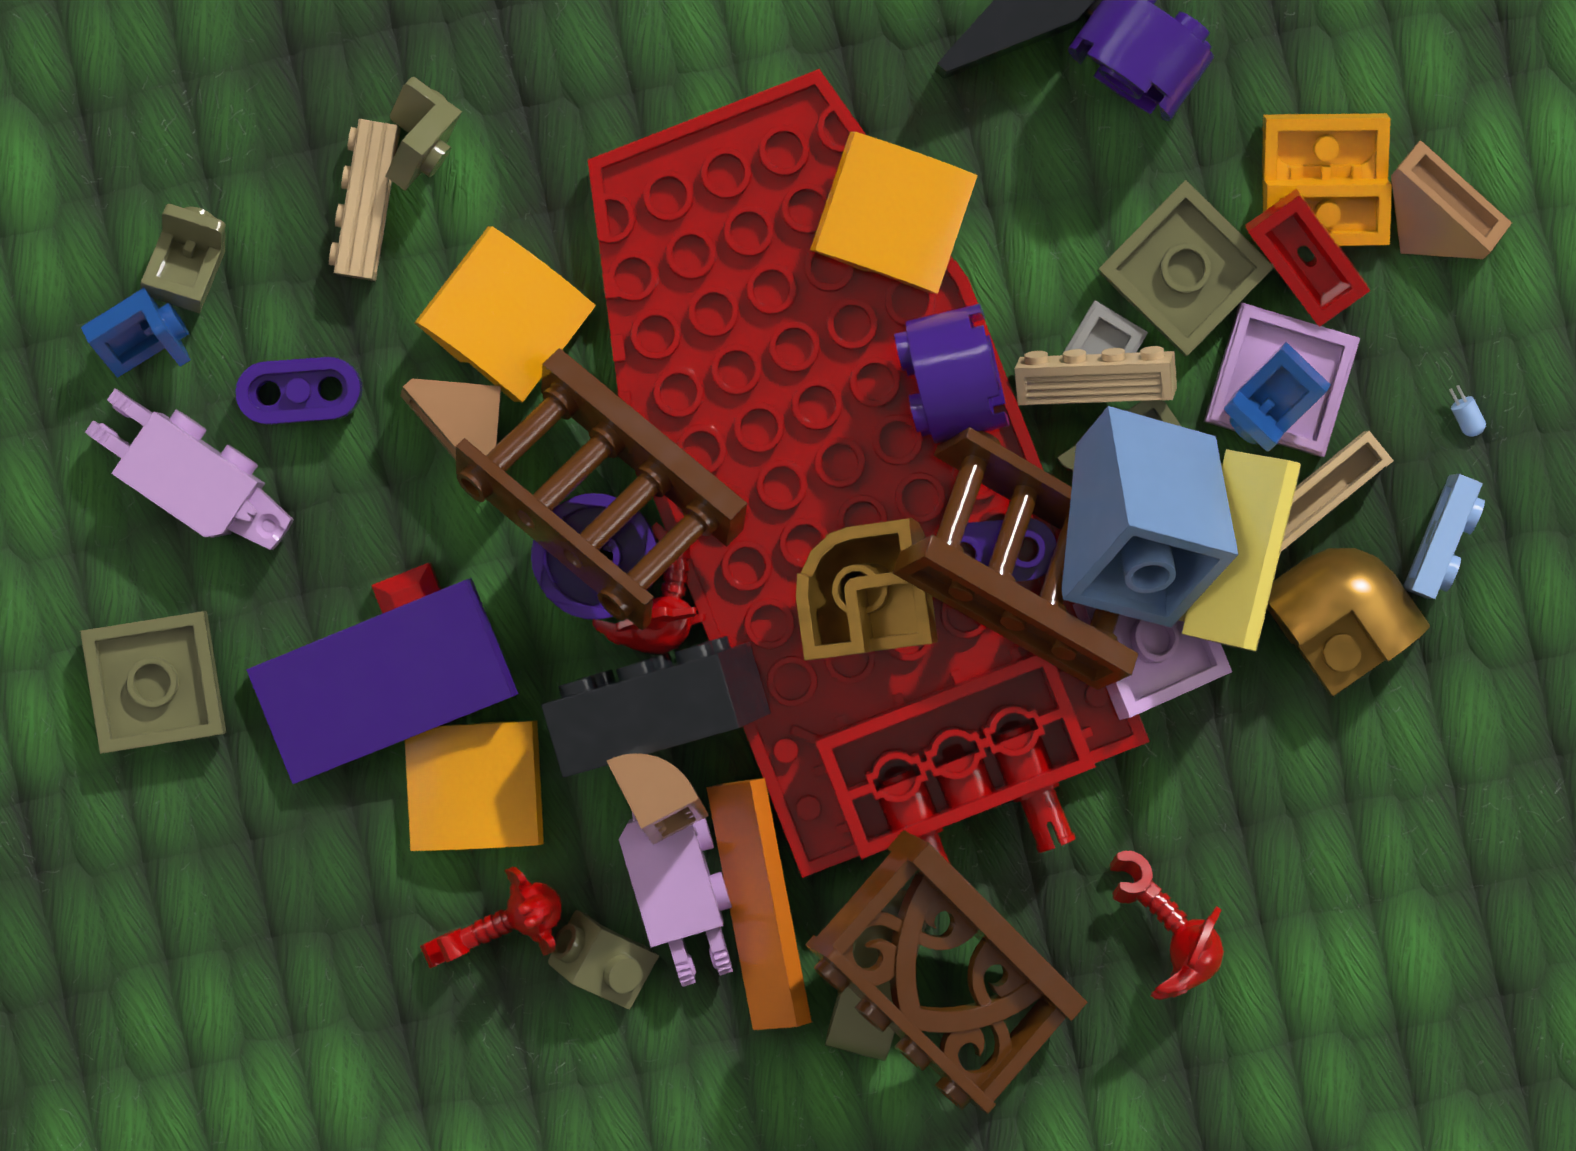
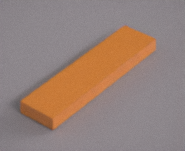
(759, 904)

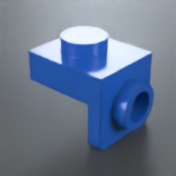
(136, 332)
(1275, 397)

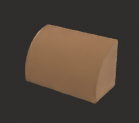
(657, 794)

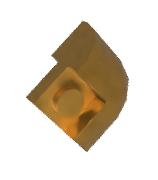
(854, 600)
(1344, 614)

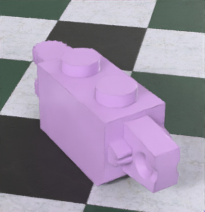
(190, 478)
(678, 893)

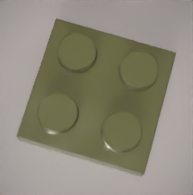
(1185, 268)
(153, 682)

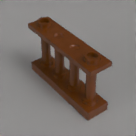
(613, 432)
(990, 591)

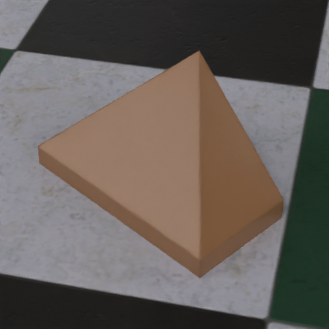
(1441, 210)
(456, 411)

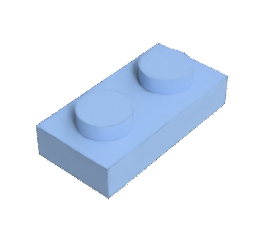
(1435, 560)

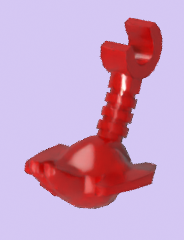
(670, 613)
(530, 910)
(1195, 944)

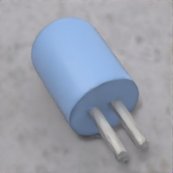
(1467, 414)

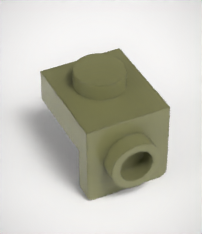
(429, 126)
(185, 257)
(601, 960)

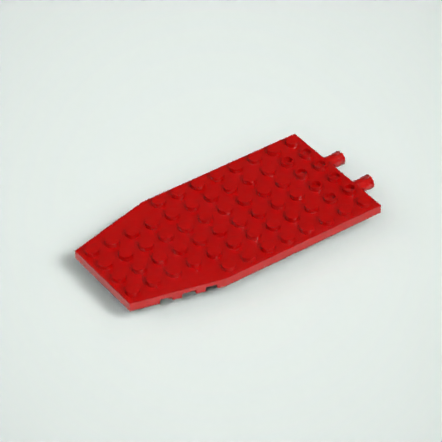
(797, 401)

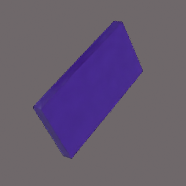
(382, 681)

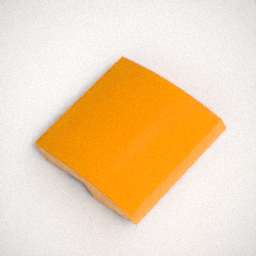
(1336, 167)
(893, 212)
(504, 313)
(474, 786)

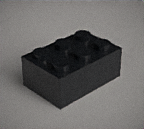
(655, 704)

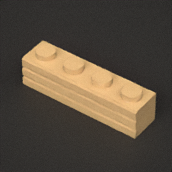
(366, 200)
(1096, 377)
(1334, 483)

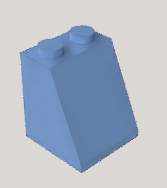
(1145, 518)

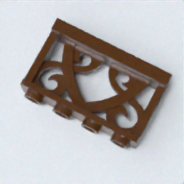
(1024, 979)

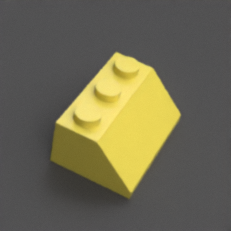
(1259, 503)

